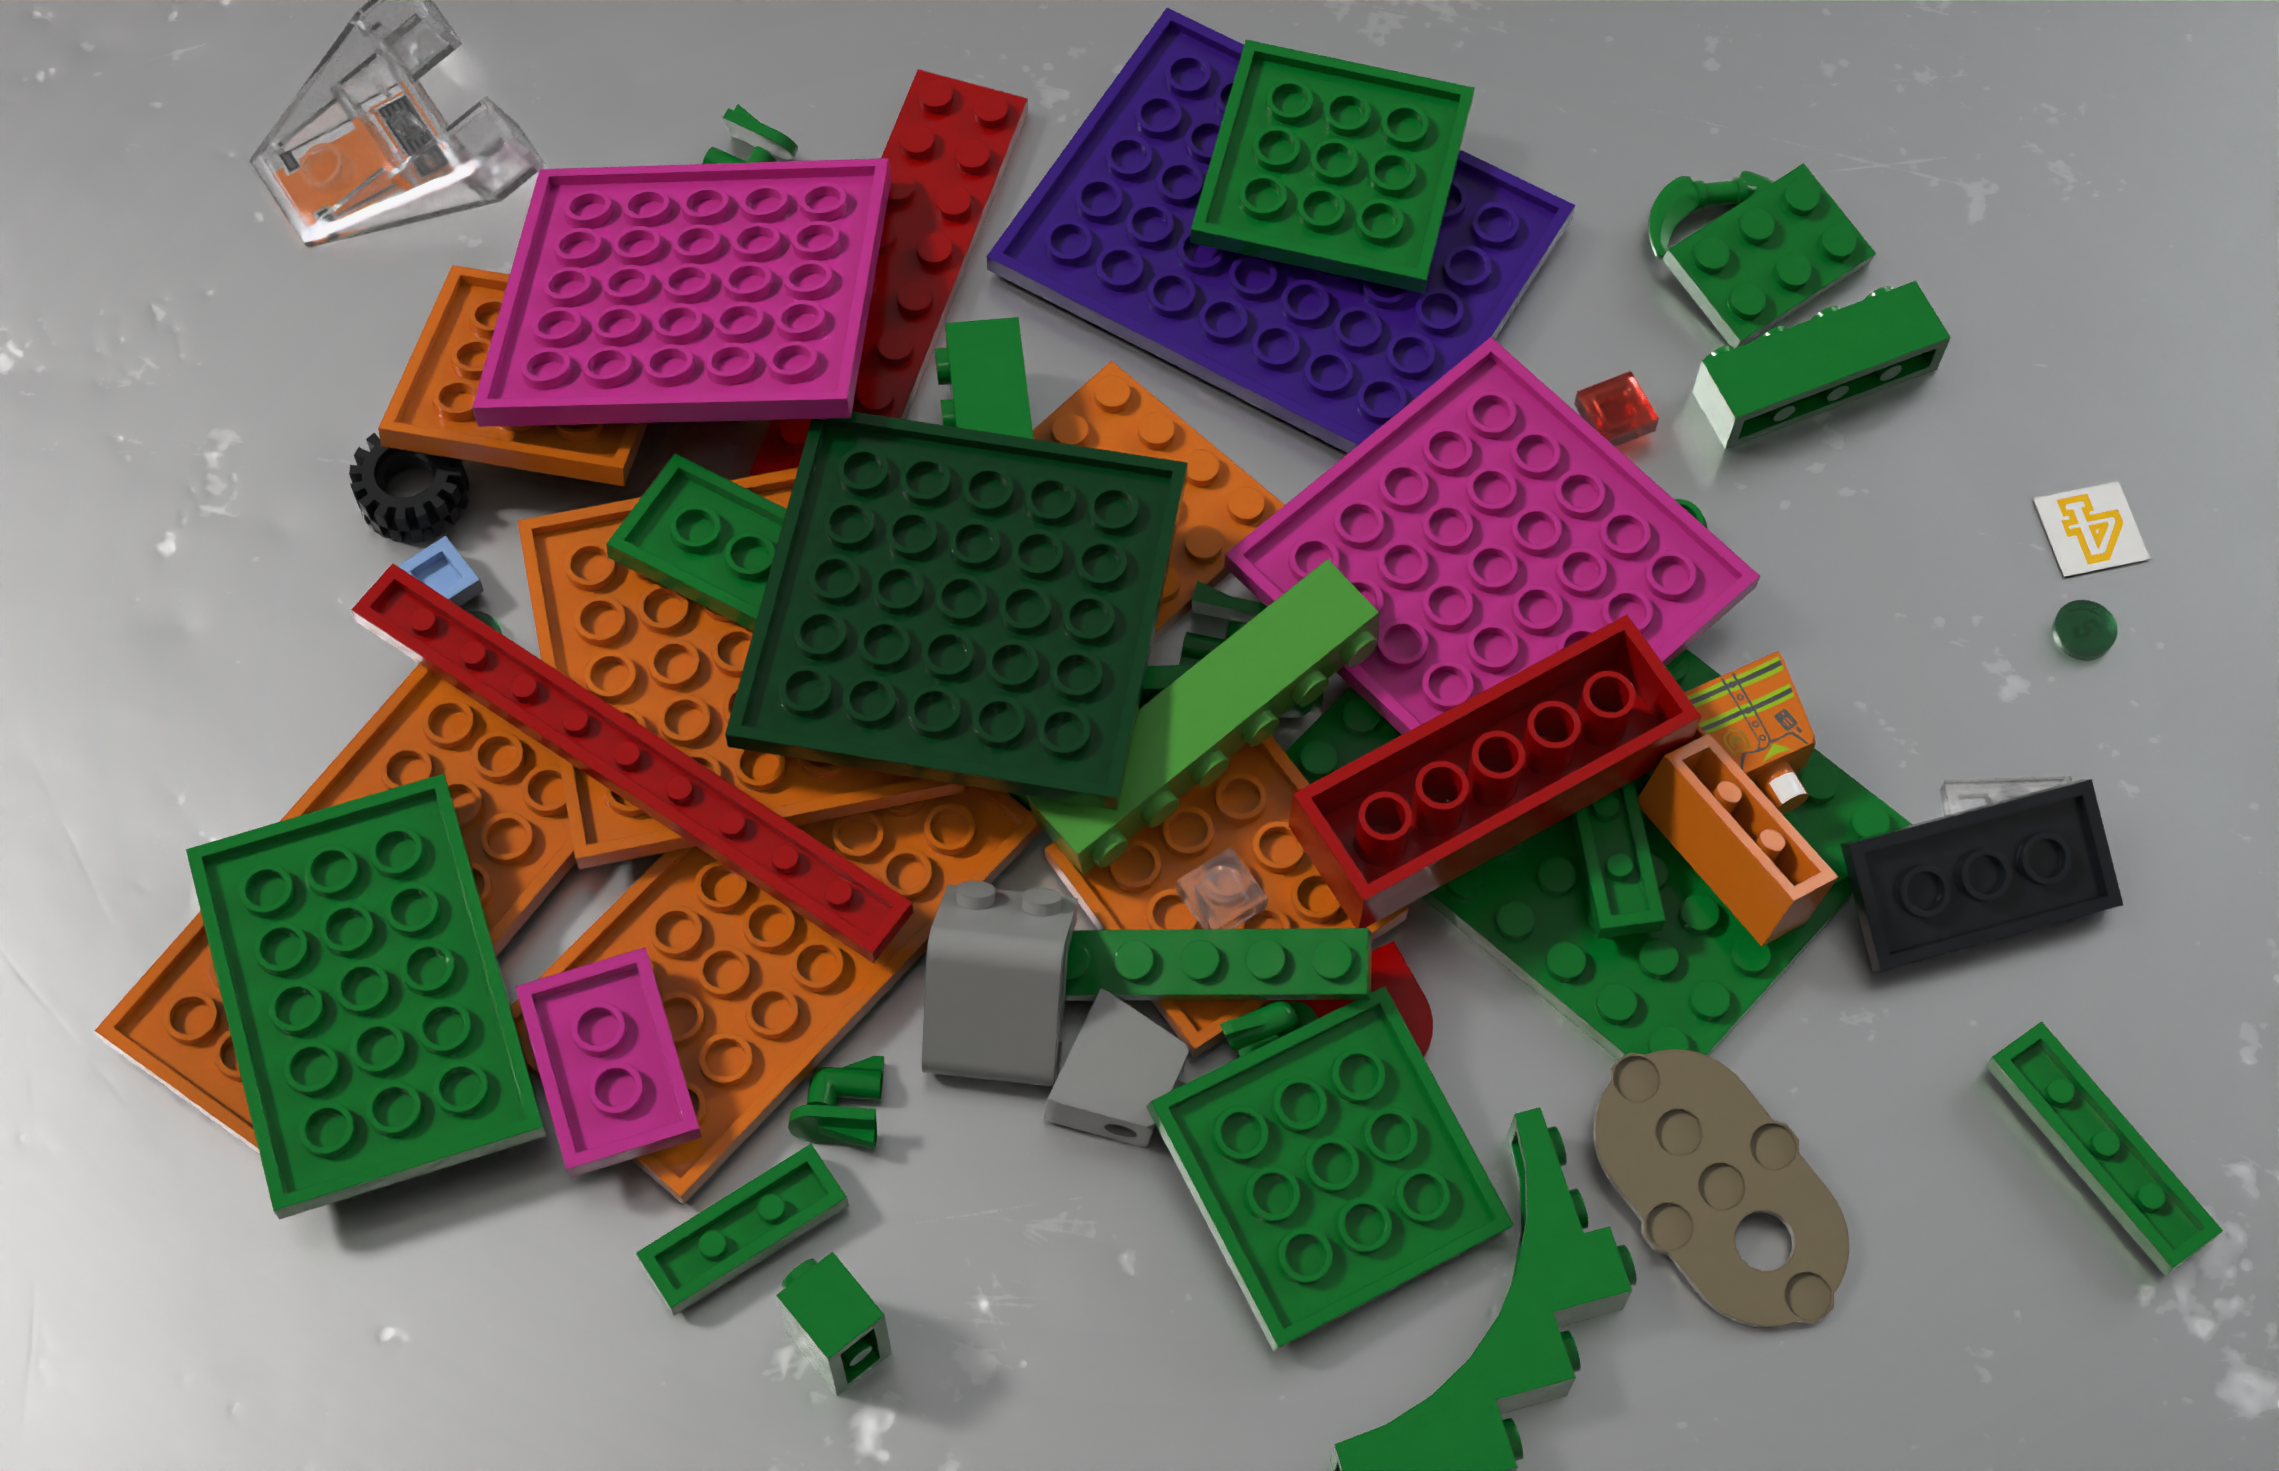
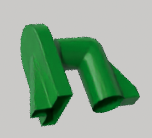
(750, 130)
(1215, 603)
(1266, 1025)
(832, 1124)

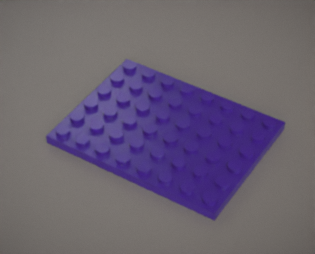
(1301, 343)

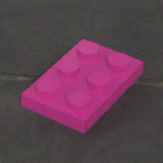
(608, 1062)

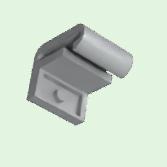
(997, 983)

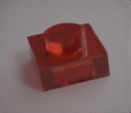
(1617, 409)

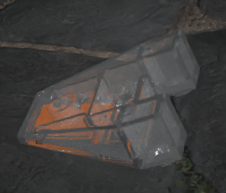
(370, 145)

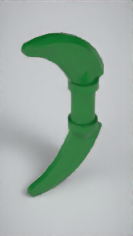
(1685, 196)

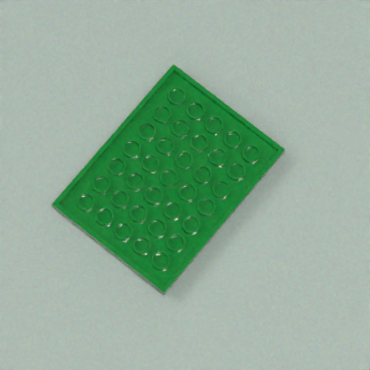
(1635, 989)

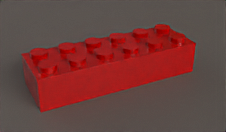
(1492, 772)

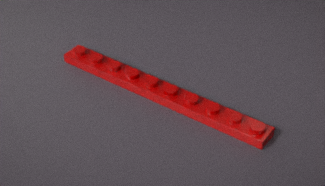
(634, 763)

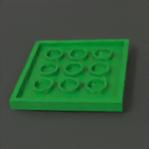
(1333, 166)
(1329, 1167)

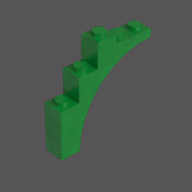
(1523, 1357)

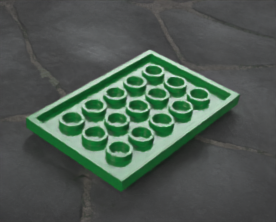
(363, 996)

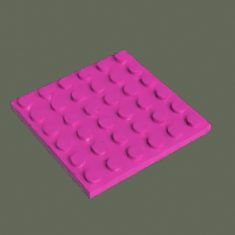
(688, 294)
(1491, 540)

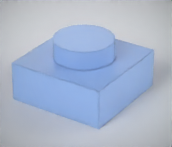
(444, 571)

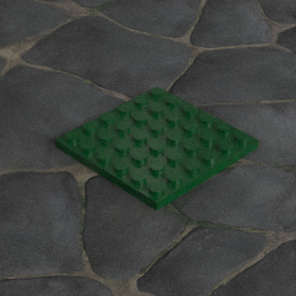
(961, 608)

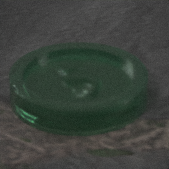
(2084, 630)

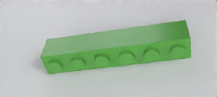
(1219, 708)

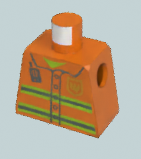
(1760, 726)

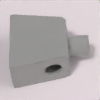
(1115, 1072)

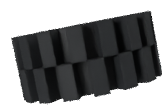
(411, 513)

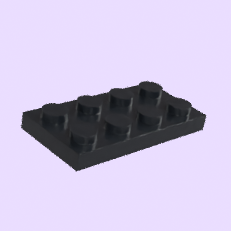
(1981, 874)

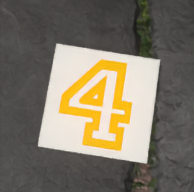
(2091, 528)

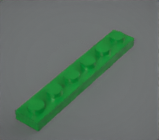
(1221, 964)

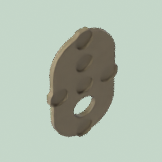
(1698, 1158)

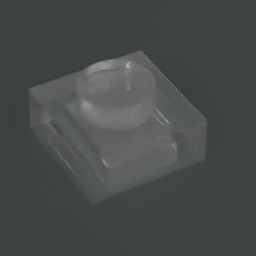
(1222, 892)

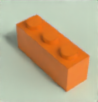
(1736, 839)

